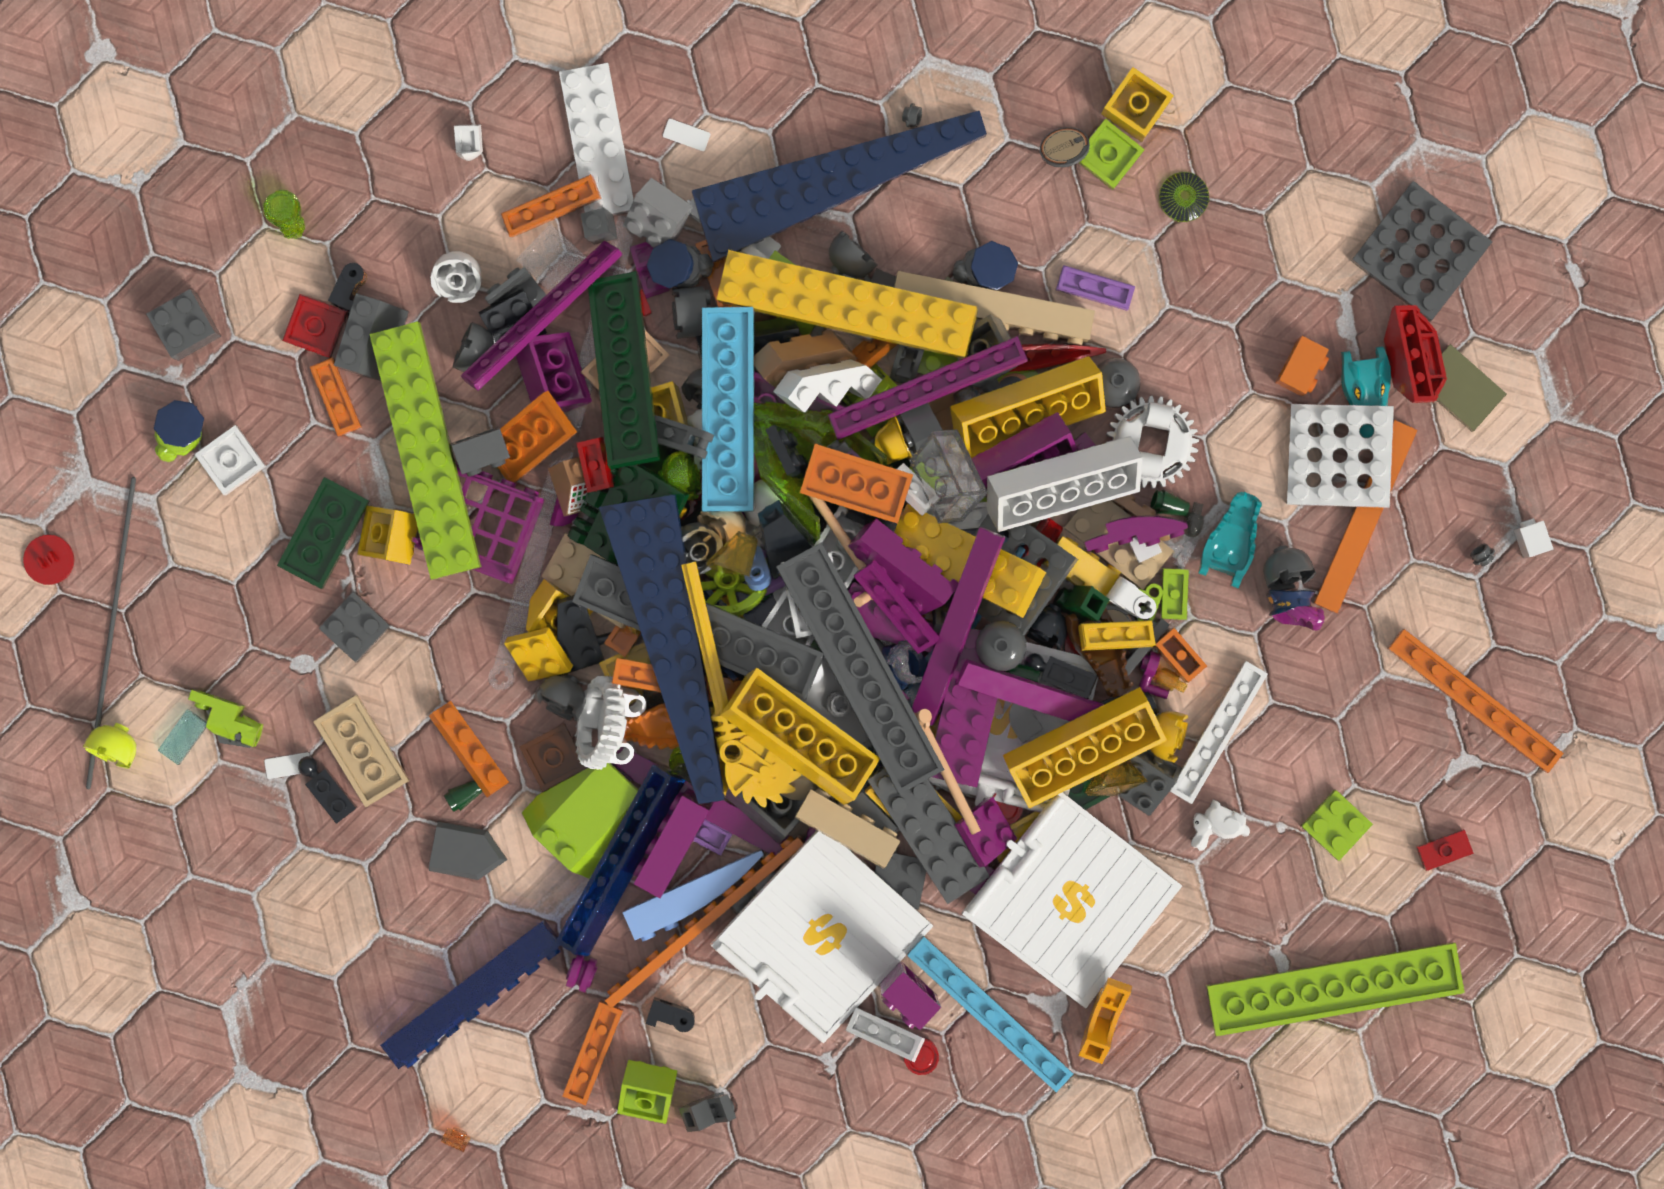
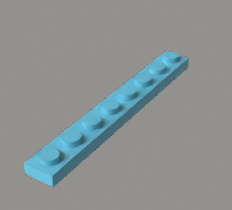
(990, 1014)

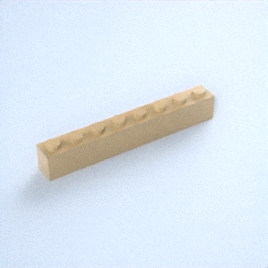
(1015, 311)

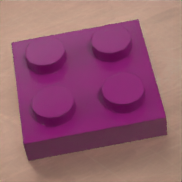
(993, 835)

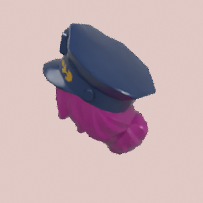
(1295, 608)

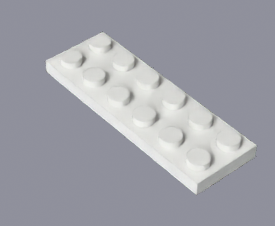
(597, 135)

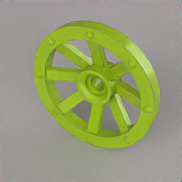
(719, 584)

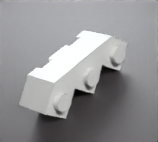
(826, 382)

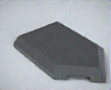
(464, 851)

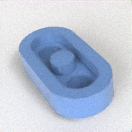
(759, 566)

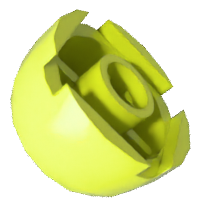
(112, 744)

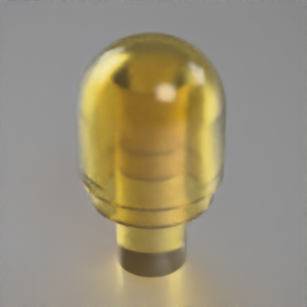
(1168, 680)

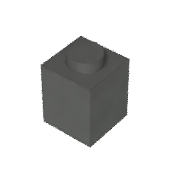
(599, 226)

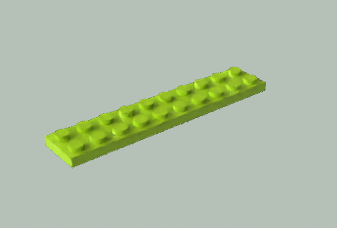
(425, 450)
(1335, 989)

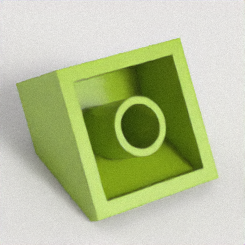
(647, 1091)

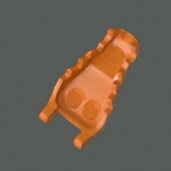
(652, 729)

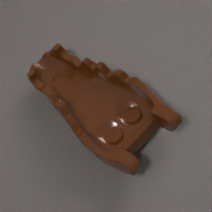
(1107, 663)

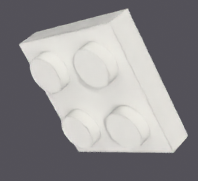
(230, 460)

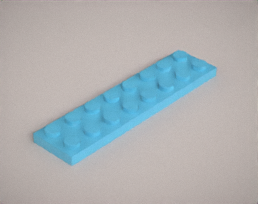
(728, 408)

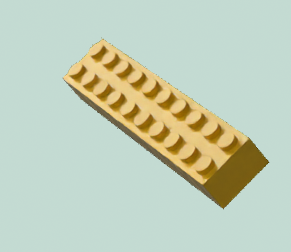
(847, 304)

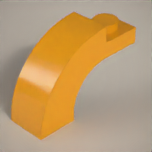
(1103, 1020)

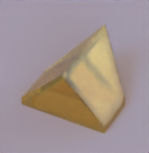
(735, 556)
(1116, 780)

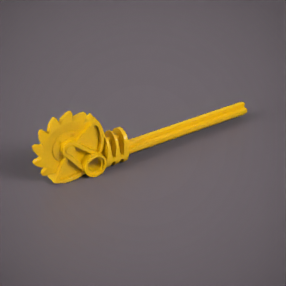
(754, 768)

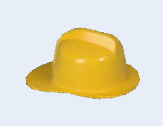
(891, 441)

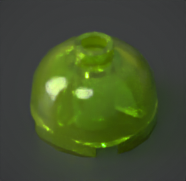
(682, 473)

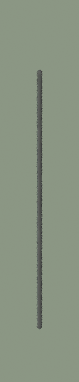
(112, 622)

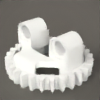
(1178, 444)
(608, 717)

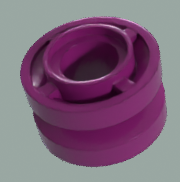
(581, 973)

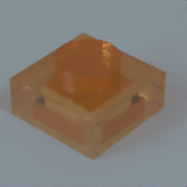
(456, 1138)

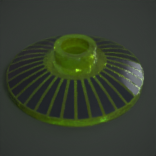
(1178, 208)

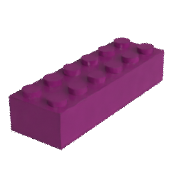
(965, 723)

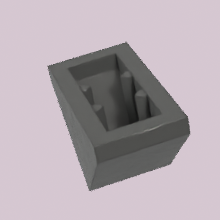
(906, 364)

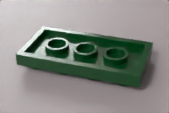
(323, 533)

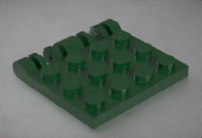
(630, 485)

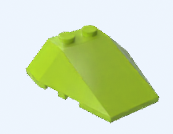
(581, 816)

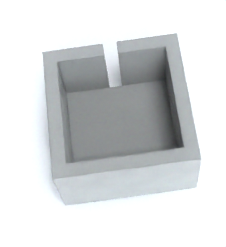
(657, 214)

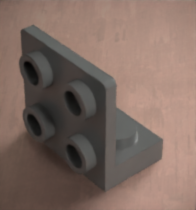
(516, 280)
(1160, 776)

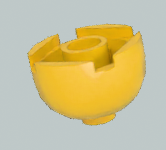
(1175, 733)

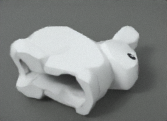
(1220, 822)

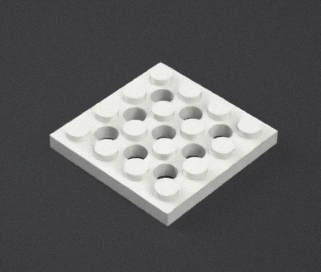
(1329, 417)

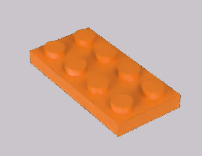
(534, 436)
(856, 483)

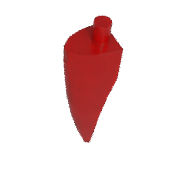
(1053, 354)

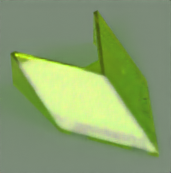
(809, 429)

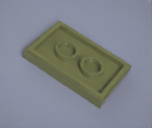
(1467, 391)

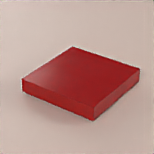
(315, 326)

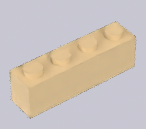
(847, 828)

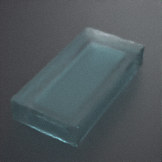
(183, 737)

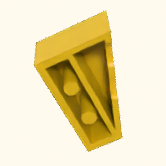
(1088, 569)

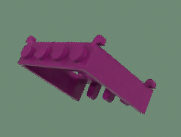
(488, 566)

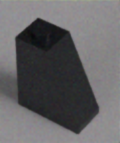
(781, 536)

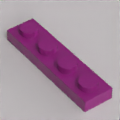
(896, 606)

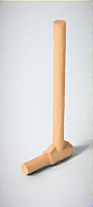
(844, 540)
(924, 717)

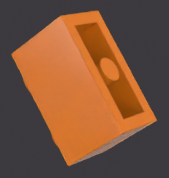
(1302, 366)
(1179, 655)

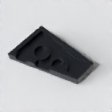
(577, 635)

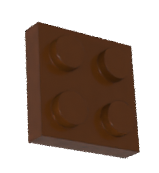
(552, 757)

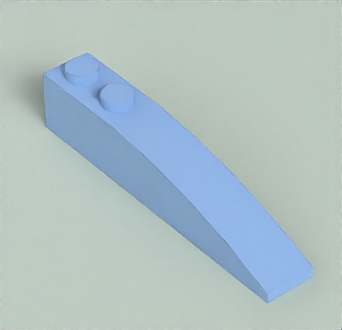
(685, 899)

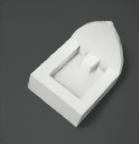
(468, 141)

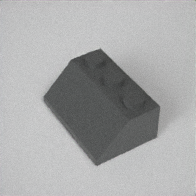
(366, 318)
(775, 819)

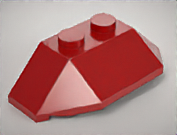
(1414, 355)

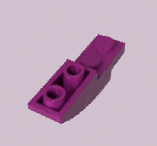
(1146, 528)

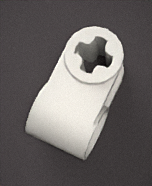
(1128, 597)

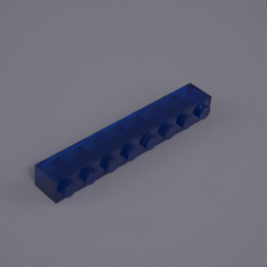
(620, 861)
(471, 994)

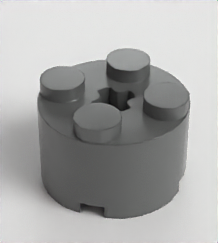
(688, 310)

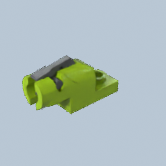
(226, 720)

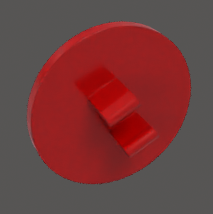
(48, 559)

